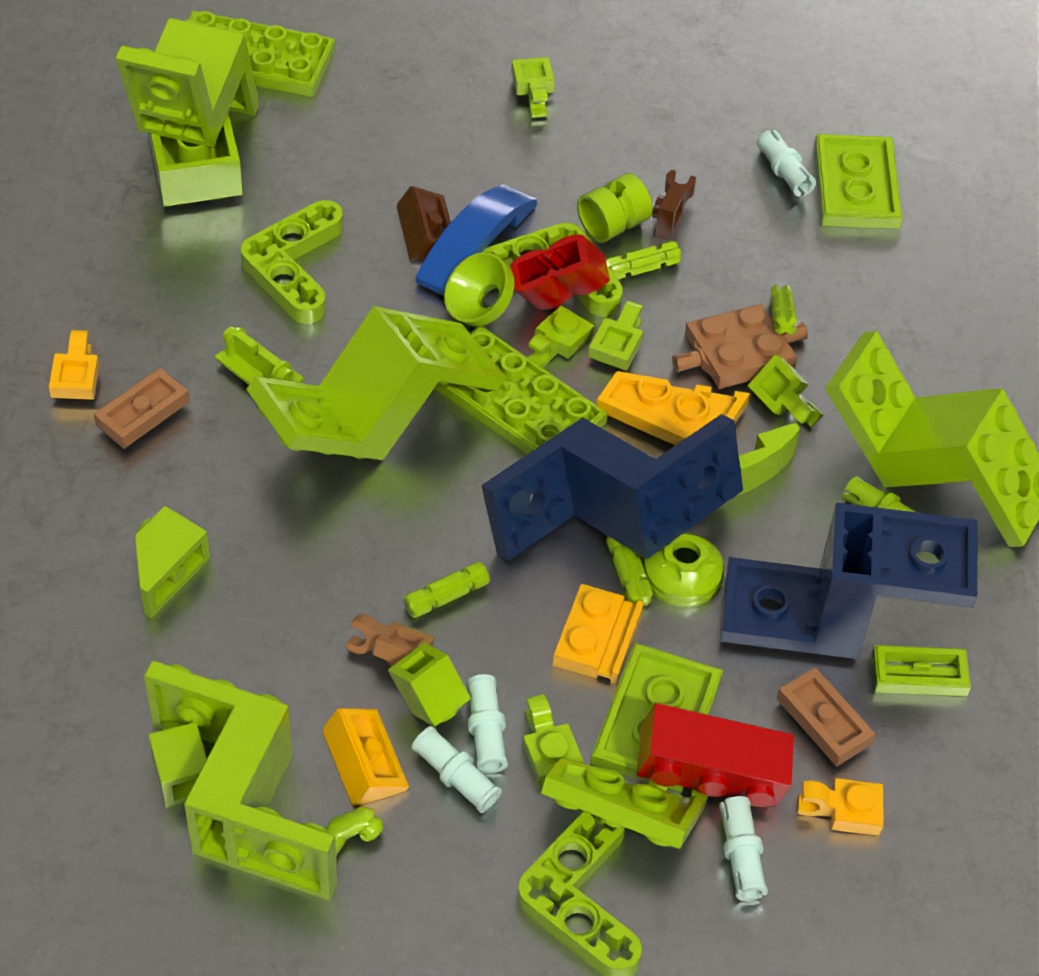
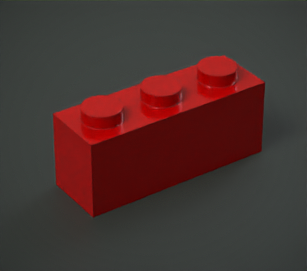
(715, 755)

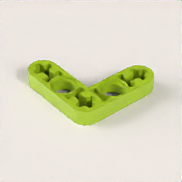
(542, 239)
(267, 261)
(564, 885)

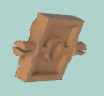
(736, 345)

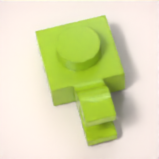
(535, 79)
(559, 334)
(620, 339)
(781, 390)
(547, 742)

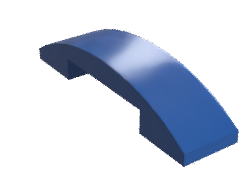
(472, 232)

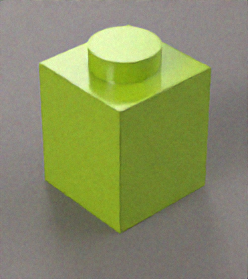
(429, 684)
(177, 760)

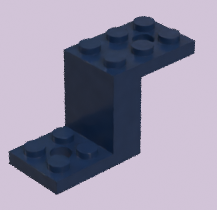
(613, 487)
(864, 557)

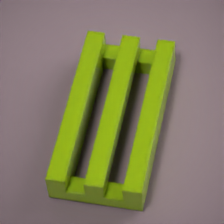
(921, 677)

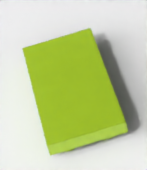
(279, 56)
(528, 404)

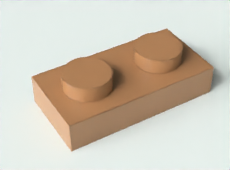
(141, 407)
(826, 716)

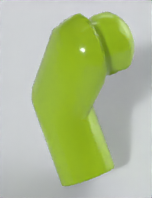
(358, 821)

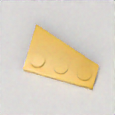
(664, 409)

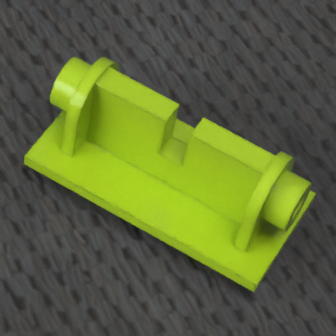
(250, 359)

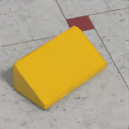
(364, 755)

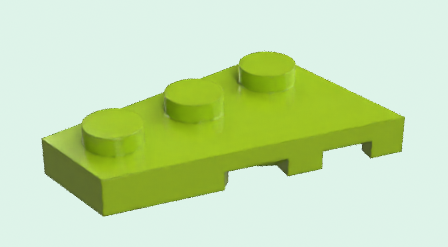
(640, 807)

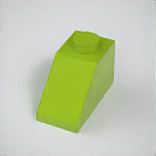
(168, 556)

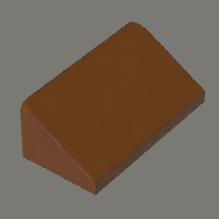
(422, 220)

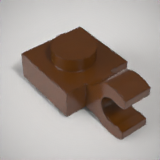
(670, 208)

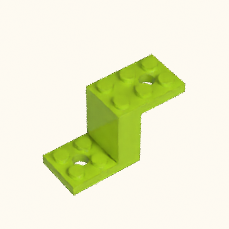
(189, 81)
(375, 385)
(939, 436)
(233, 791)

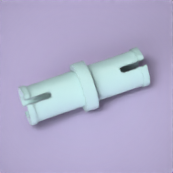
(786, 163)
(486, 724)
(456, 769)
(743, 848)

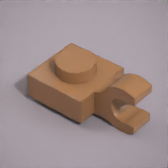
(388, 642)

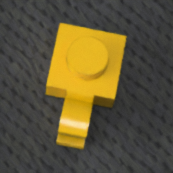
(75, 373)
(849, 803)

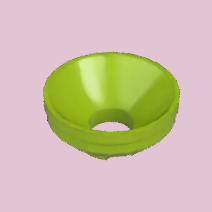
(472, 282)
(681, 582)

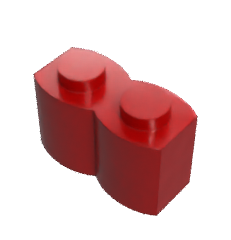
(561, 271)

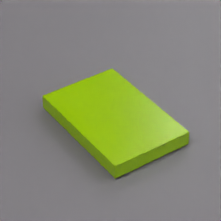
(857, 181)
(649, 679)

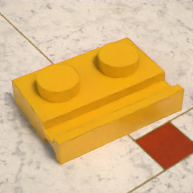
(598, 633)

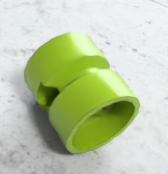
(615, 207)

